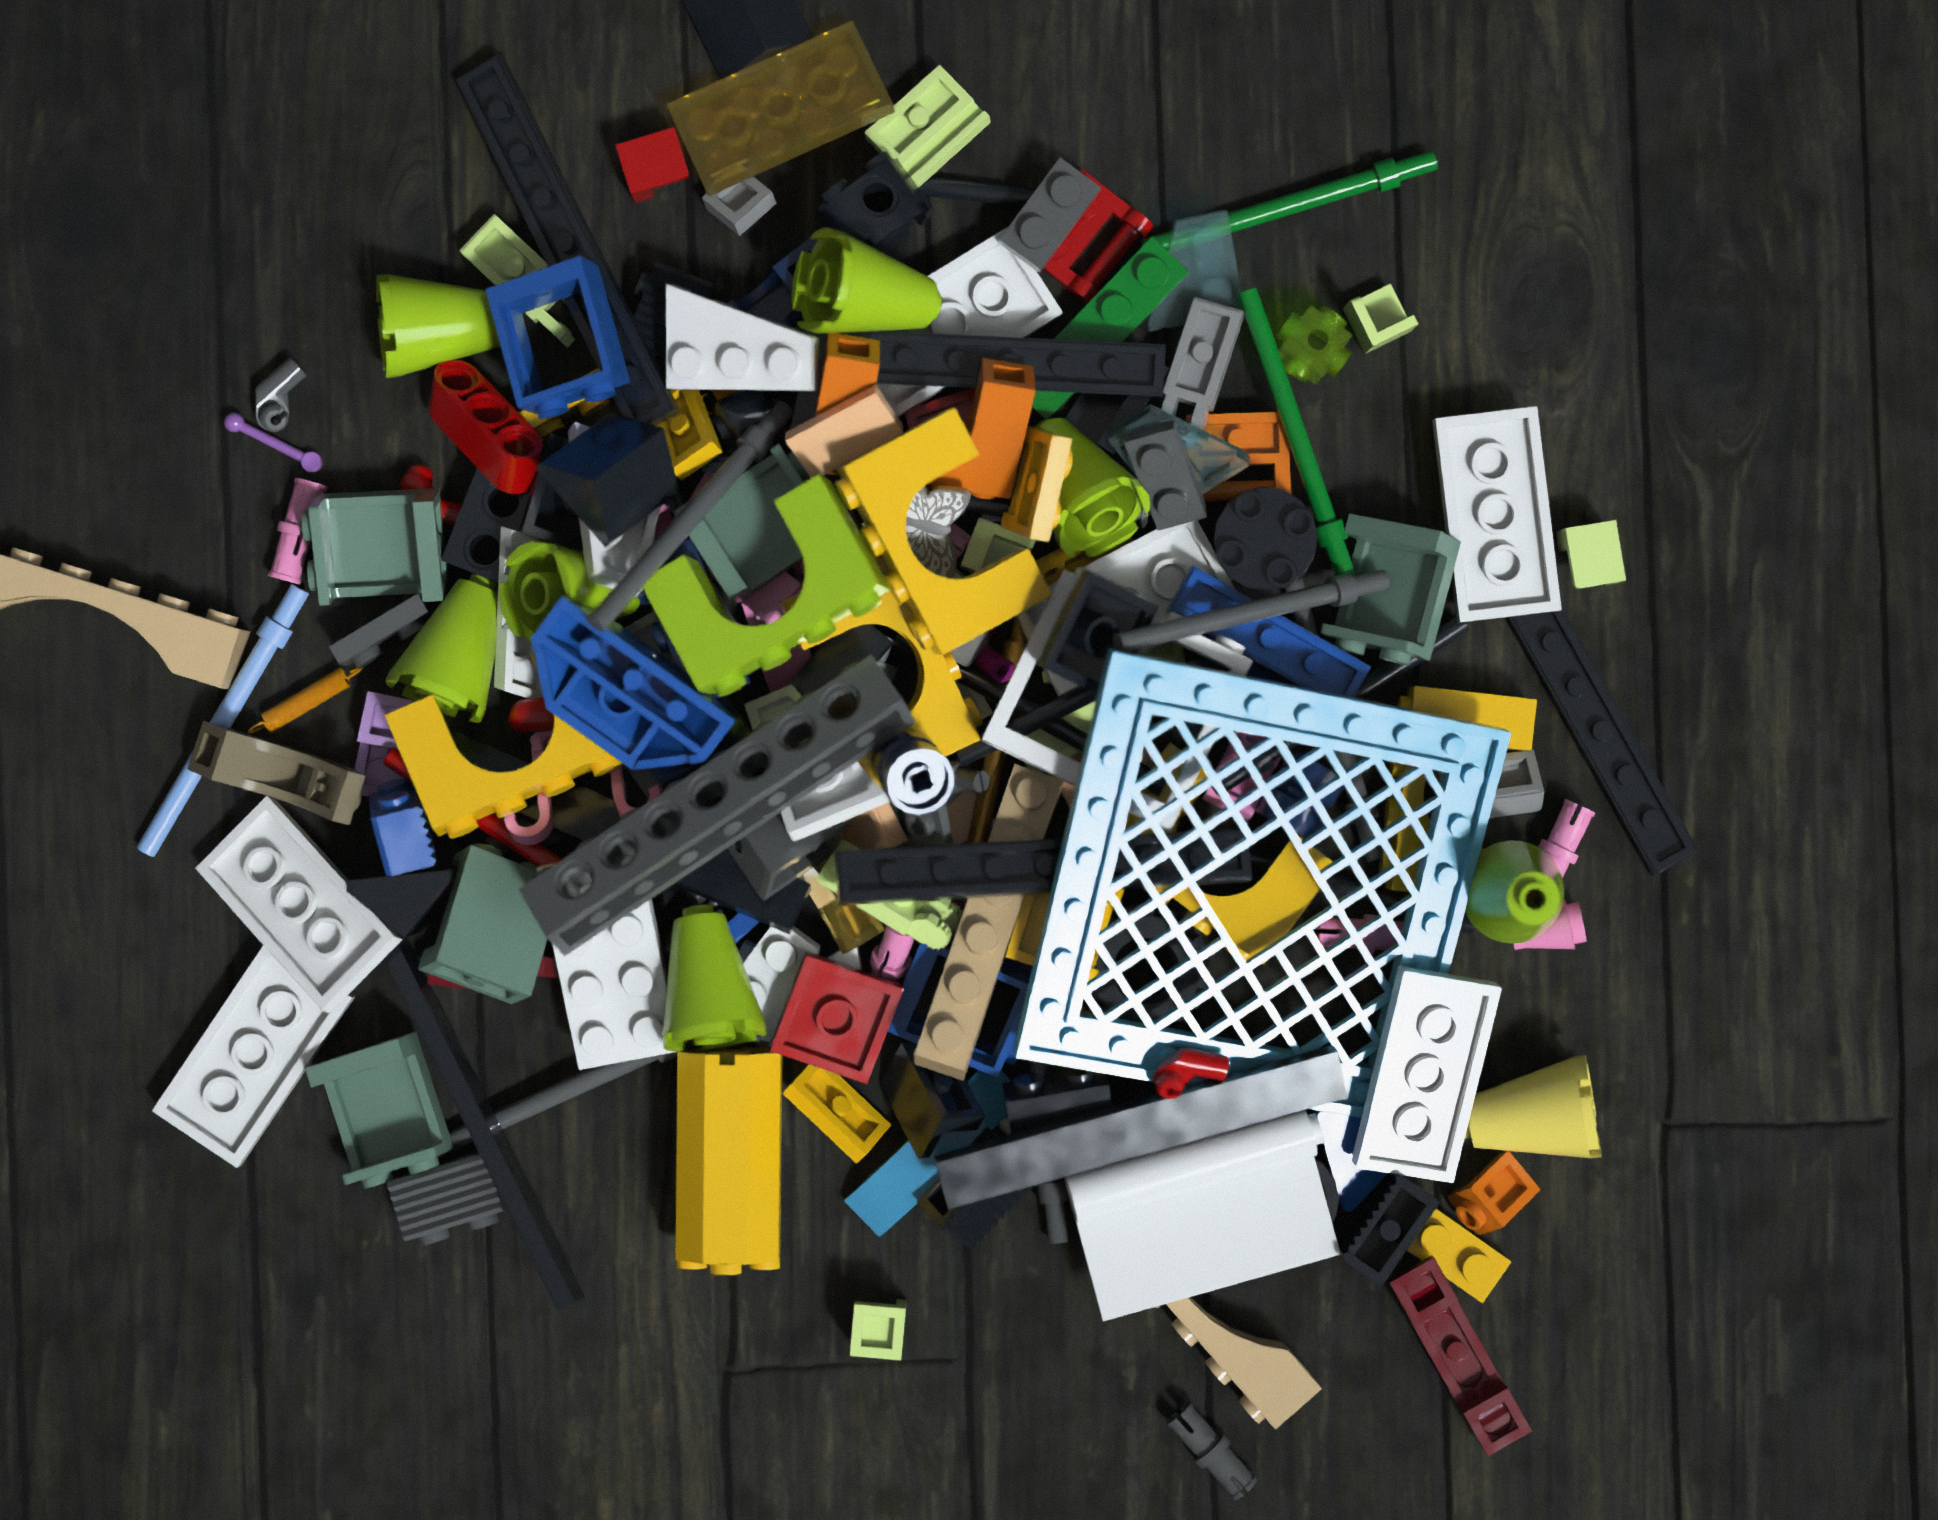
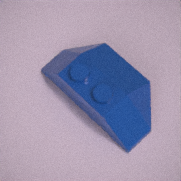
(624, 692)

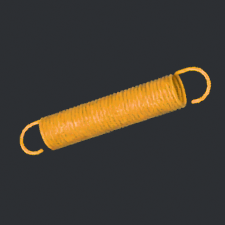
(305, 700)

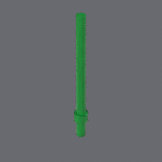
(1383, 176)
(1329, 530)

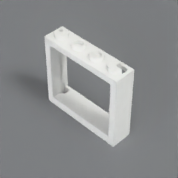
(1221, 651)

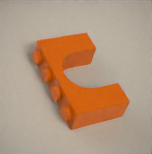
(994, 422)

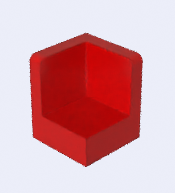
(652, 162)

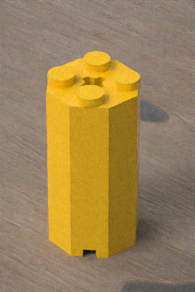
(728, 1159)

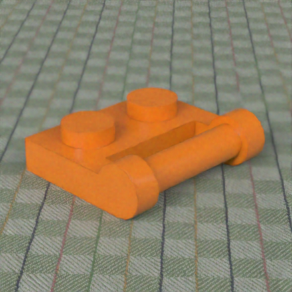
(1263, 440)

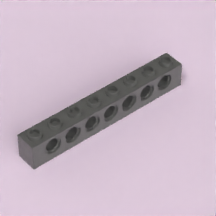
(710, 830)

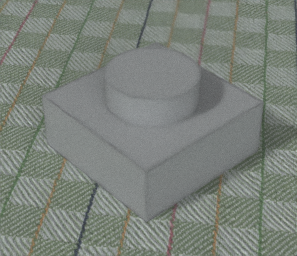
(740, 204)

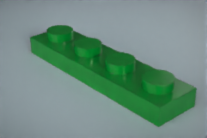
(1120, 307)

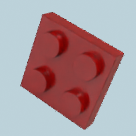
(836, 1017)

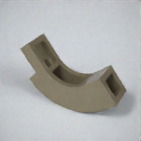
(277, 771)

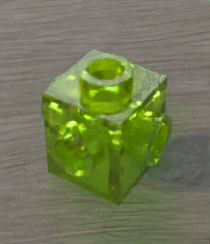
(1304, 361)

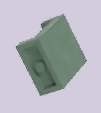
(745, 532)
(376, 544)
(1409, 612)
(487, 928)
(384, 1109)

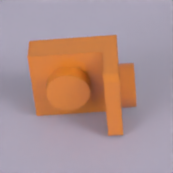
(1494, 1195)

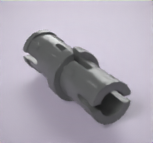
(1212, 1451)

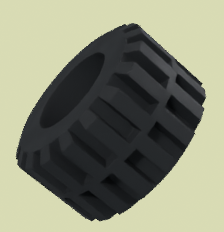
(1186, 984)

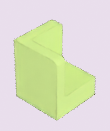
(1378, 318)
(990, 544)
(1593, 554)
(878, 1330)

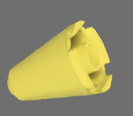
(1539, 1113)

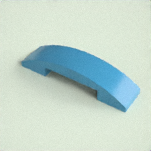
(904, 1178)

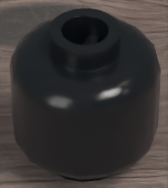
(737, 412)

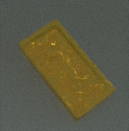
(780, 108)

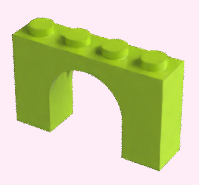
(837, 582)

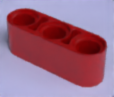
(485, 426)

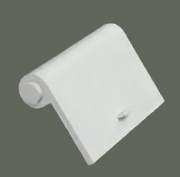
(1203, 1214)

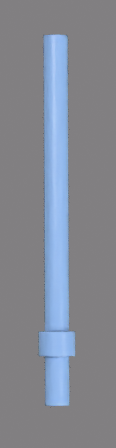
(273, 634)

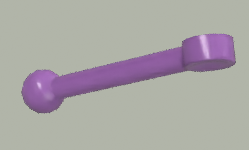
(310, 461)

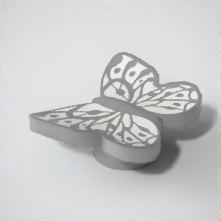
(929, 527)

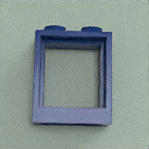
(539, 289)
(910, 1024)

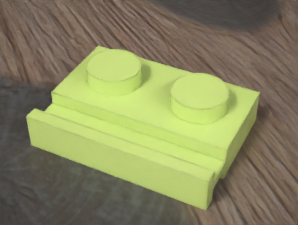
(928, 125)

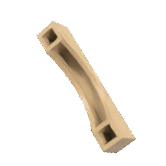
(187, 643)
(984, 934)
(1261, 1367)

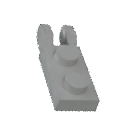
(1202, 359)

